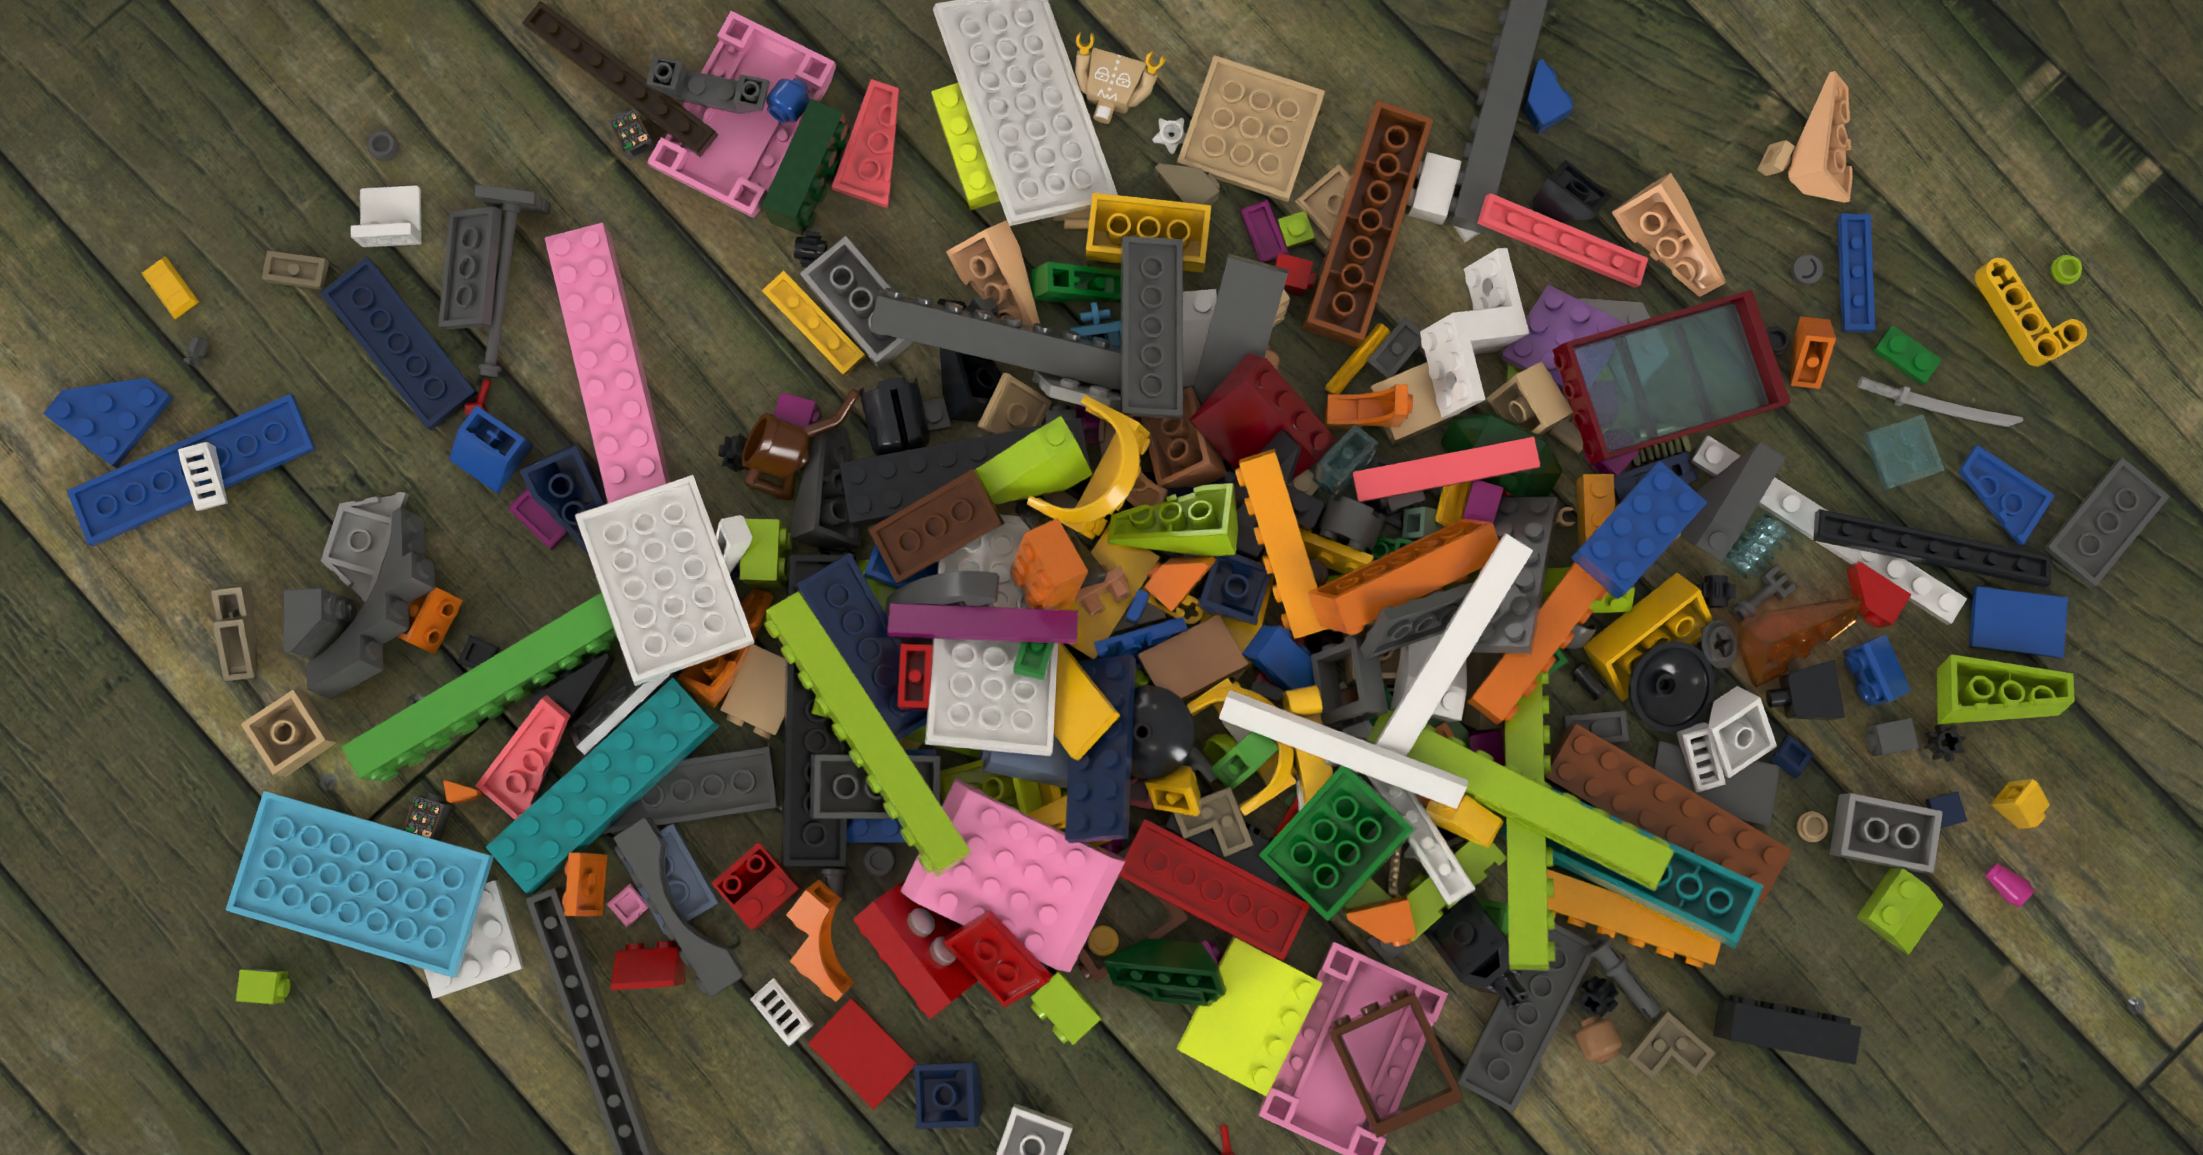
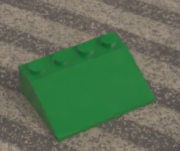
(1337, 842)

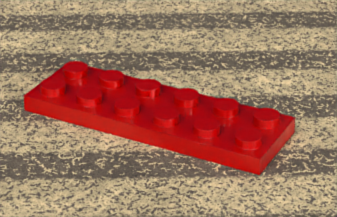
(1213, 890)

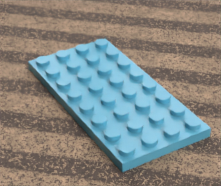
(360, 883)

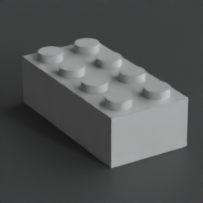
(849, 291)

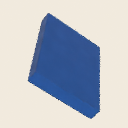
(2018, 622)

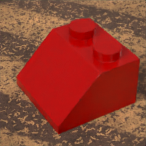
(648, 967)

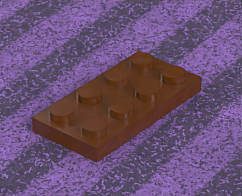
(936, 526)

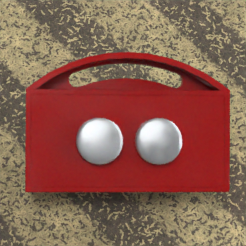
(913, 947)

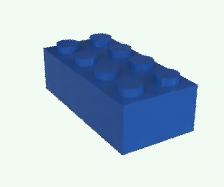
(1638, 530)

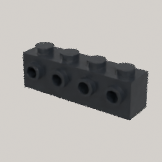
(1246, 859)

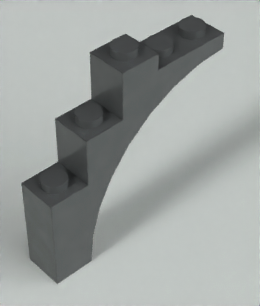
(383, 616)

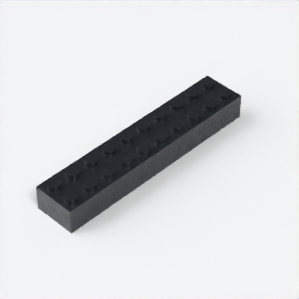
(806, 839)

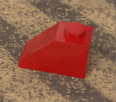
(1879, 596)

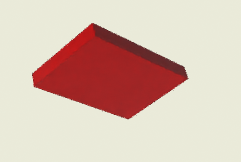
(997, 958)
(862, 1053)

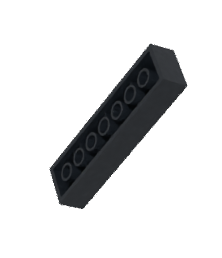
(893, 481)

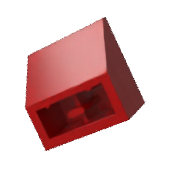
(757, 886)

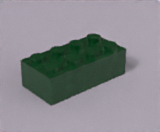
(807, 168)

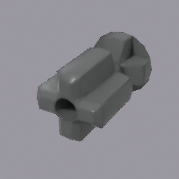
(196, 348)

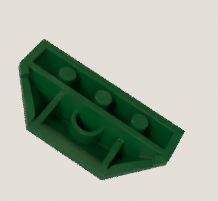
(1492, 429)
(1168, 972)

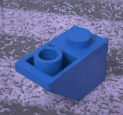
(1545, 100)

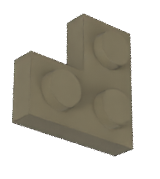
(1221, 814)
(1666, 1040)

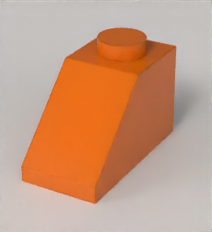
(1811, 352)
(1177, 578)
(1385, 920)

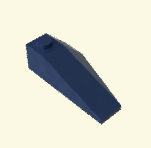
(564, 487)

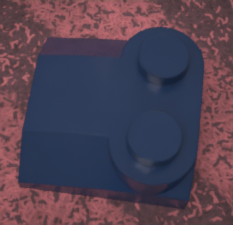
(1234, 588)
(948, 1095)

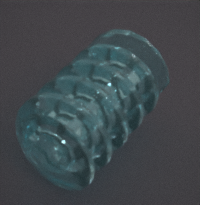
(1756, 545)

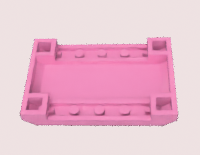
(751, 144)
(1022, 873)
(1313, 1087)

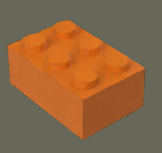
(1048, 568)

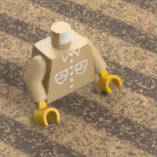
(1113, 80)

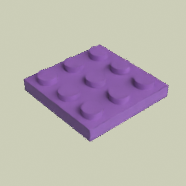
(1551, 323)

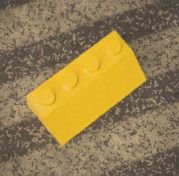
(1143, 217)
(1667, 614)

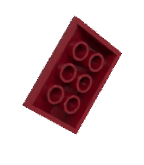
(1253, 409)

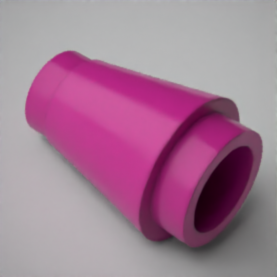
(2010, 885)

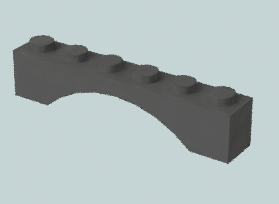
(646, 854)

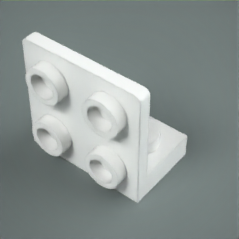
(389, 217)

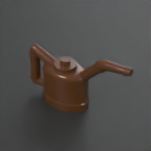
(783, 447)

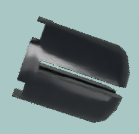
(895, 416)

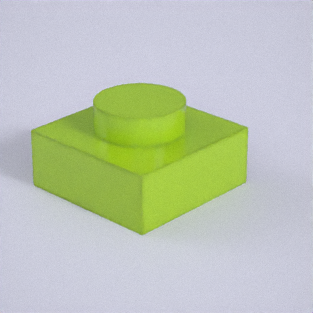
(1296, 229)

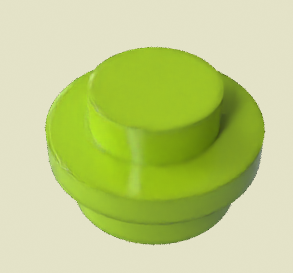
(2066, 269)

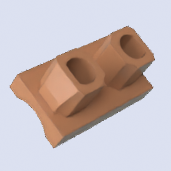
(1114, 582)

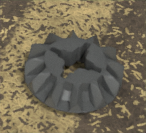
(1727, 650)

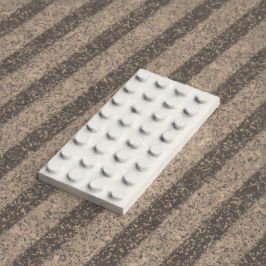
(1024, 106)
(973, 686)

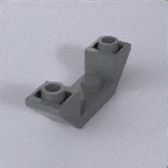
(707, 90)

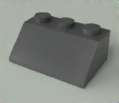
(314, 620)

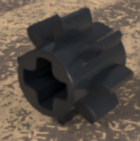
(809, 248)
(732, 452)
(1717, 591)
(1320, 639)
(1953, 738)
(1598, 996)

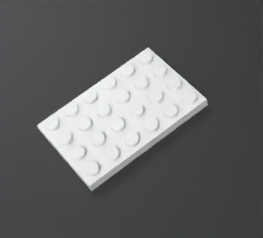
(664, 580)

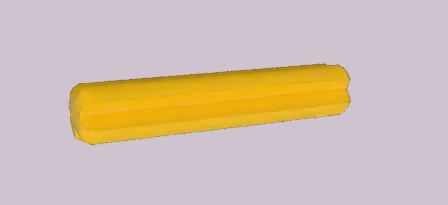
(1357, 359)

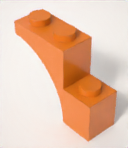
(1379, 408)
(816, 956)

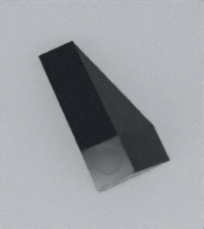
(1288, 454)

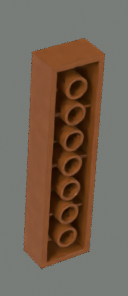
(1367, 224)
(1655, 803)

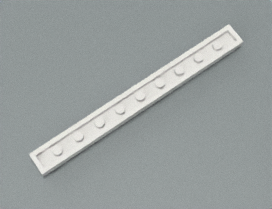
(1800, 514)

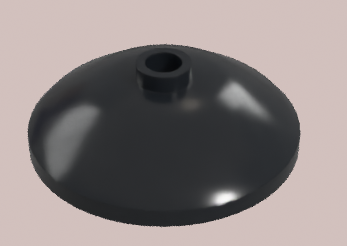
(1686, 688)
(1169, 732)

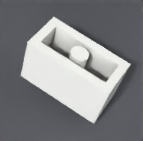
(1434, 188)

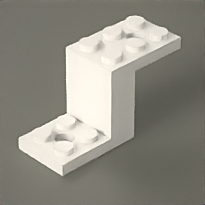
(1490, 326)

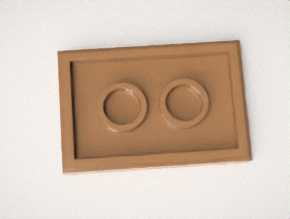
(1194, 659)

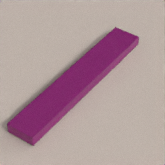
(983, 623)

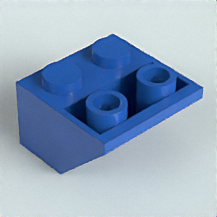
(488, 449)
(1876, 671)

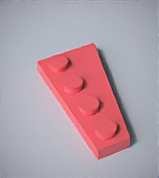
(869, 154)
(524, 761)

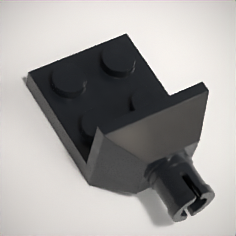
(1476, 950)

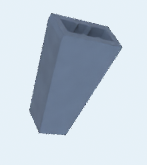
(1037, 768)

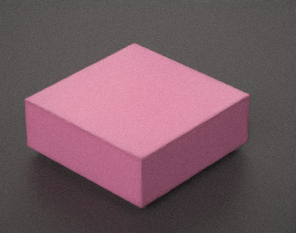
(628, 905)

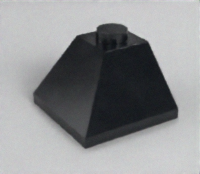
(1569, 195)

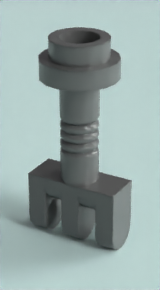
(1773, 587)

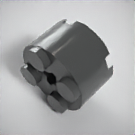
(1351, 524)

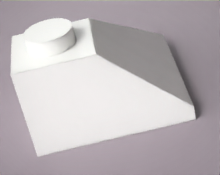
(1740, 730)

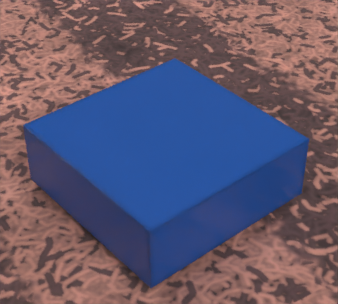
(1137, 607)

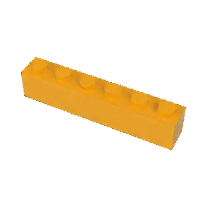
(1282, 540)
(1622, 916)

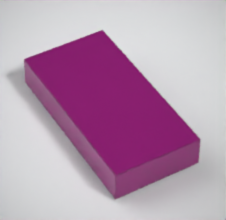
(1263, 231)
(538, 520)

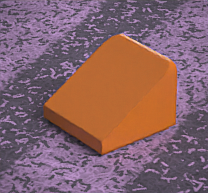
(460, 793)

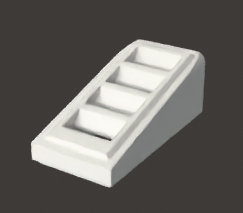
(189, 467)
(733, 539)
(1687, 749)
(794, 1035)

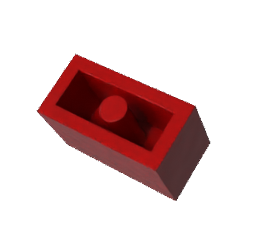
(915, 677)

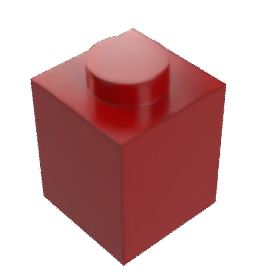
(1299, 274)

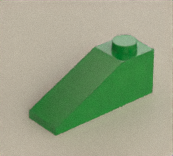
(1075, 283)

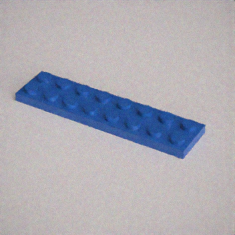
(158, 483)

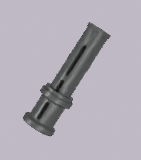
(1616, 966)

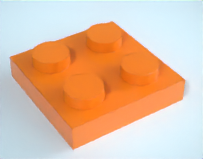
(585, 884)

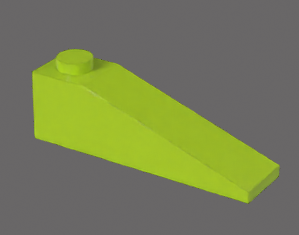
(1036, 465)
(1191, 524)

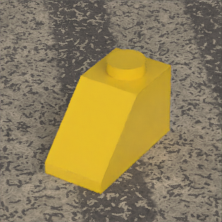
(1176, 792)
(2022, 803)
(1468, 820)

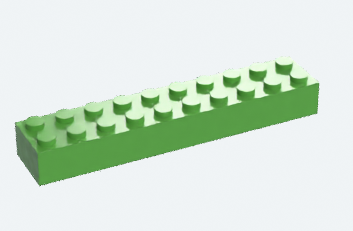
(482, 692)

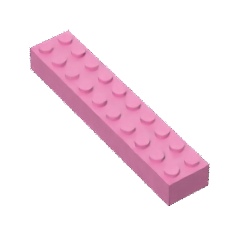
(607, 361)

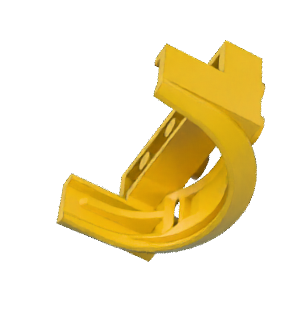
(1110, 481)
(1277, 771)

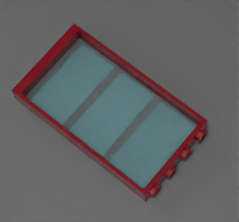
(1670, 376)

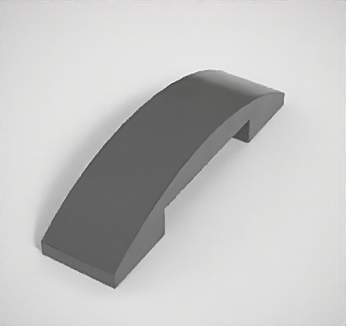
(946, 588)

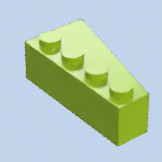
(1995, 690)
(1424, 897)

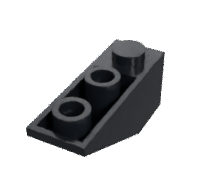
(576, 686)

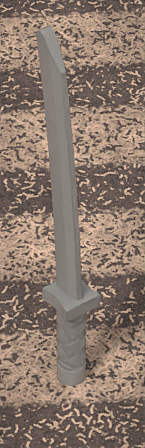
(1903, 396)

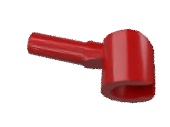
(480, 398)
(1227, 1150)

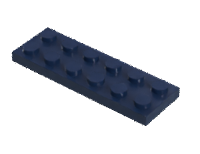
(398, 343)
(860, 633)
(1102, 778)

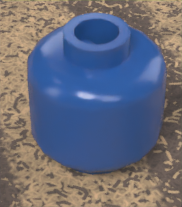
(787, 100)

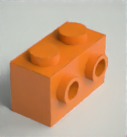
(430, 619)

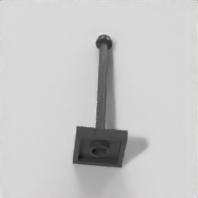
(512, 203)

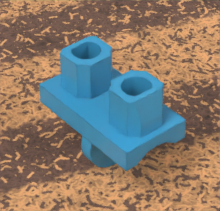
(1111, 329)

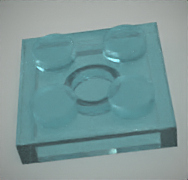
(1903, 452)

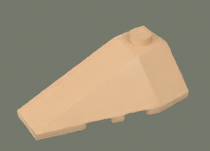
(1820, 154)
(1668, 228)
(997, 271)

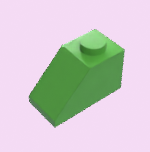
(1244, 759)

